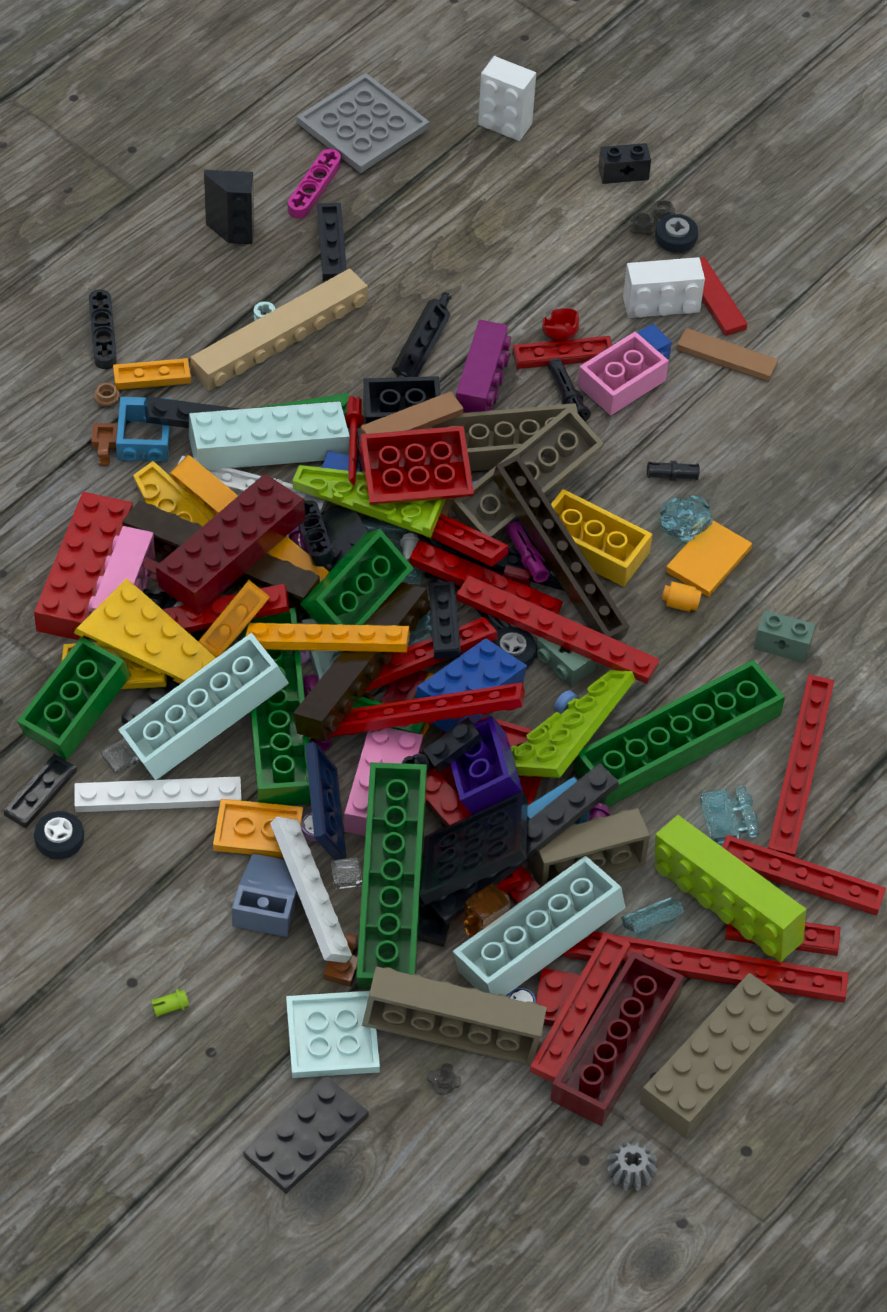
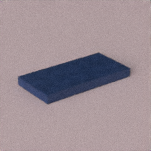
(325, 802)

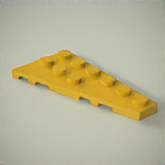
(167, 495)
(144, 634)

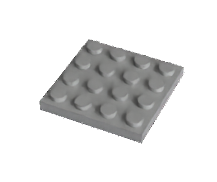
(363, 122)

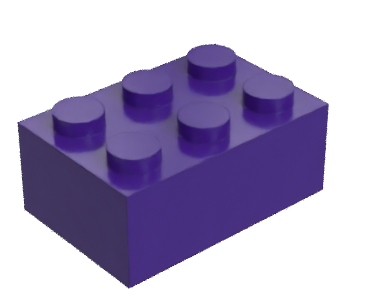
(487, 770)

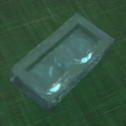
(660, 912)

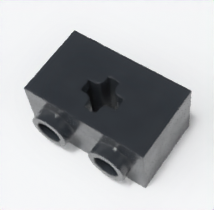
(624, 163)

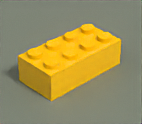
(607, 541)

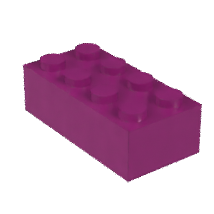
(484, 367)

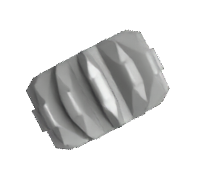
(631, 1165)

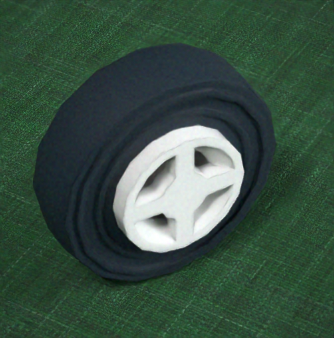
(54, 825)

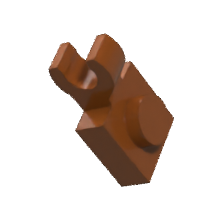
(104, 438)
(343, 972)

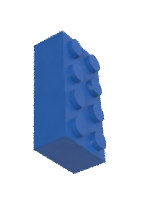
(477, 668)

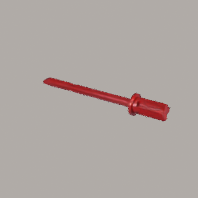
(354, 420)

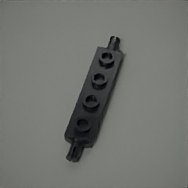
(422, 337)

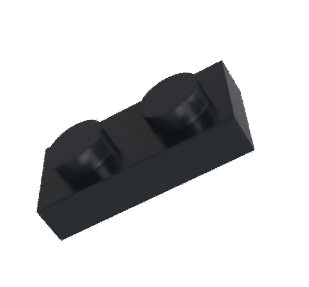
(453, 744)

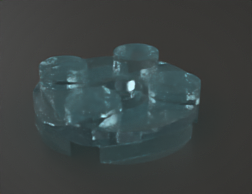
(697, 513)

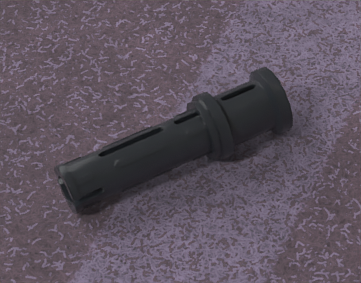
(566, 388)

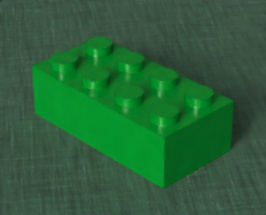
(358, 582)
(74, 698)

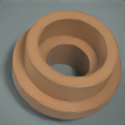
(106, 394)

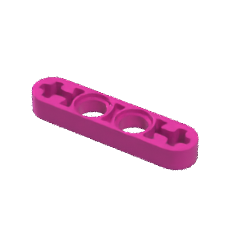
(317, 184)

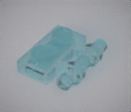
(720, 814)

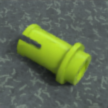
(170, 1003)

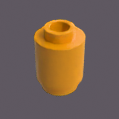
(681, 596)

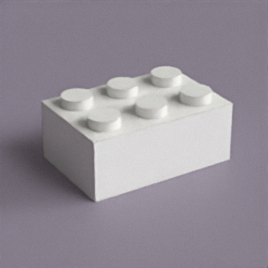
(506, 98)
(663, 287)

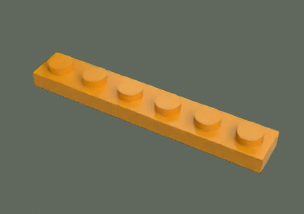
(331, 637)

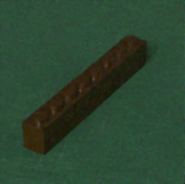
(172, 531)
(559, 549)
(355, 670)

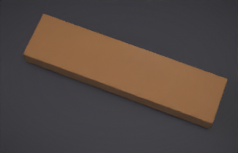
(727, 354)
(418, 416)

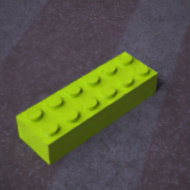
(729, 888)

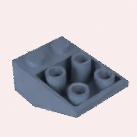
(265, 897)

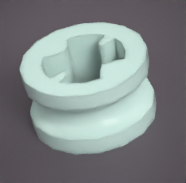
(262, 307)

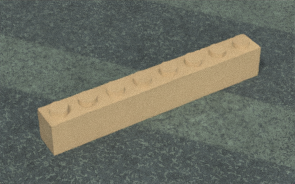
(278, 329)

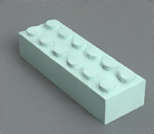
(268, 435)
(203, 706)
(539, 928)

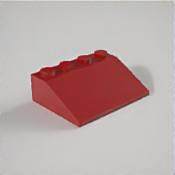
(416, 465)

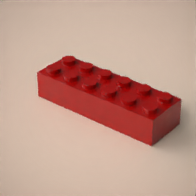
(79, 564)

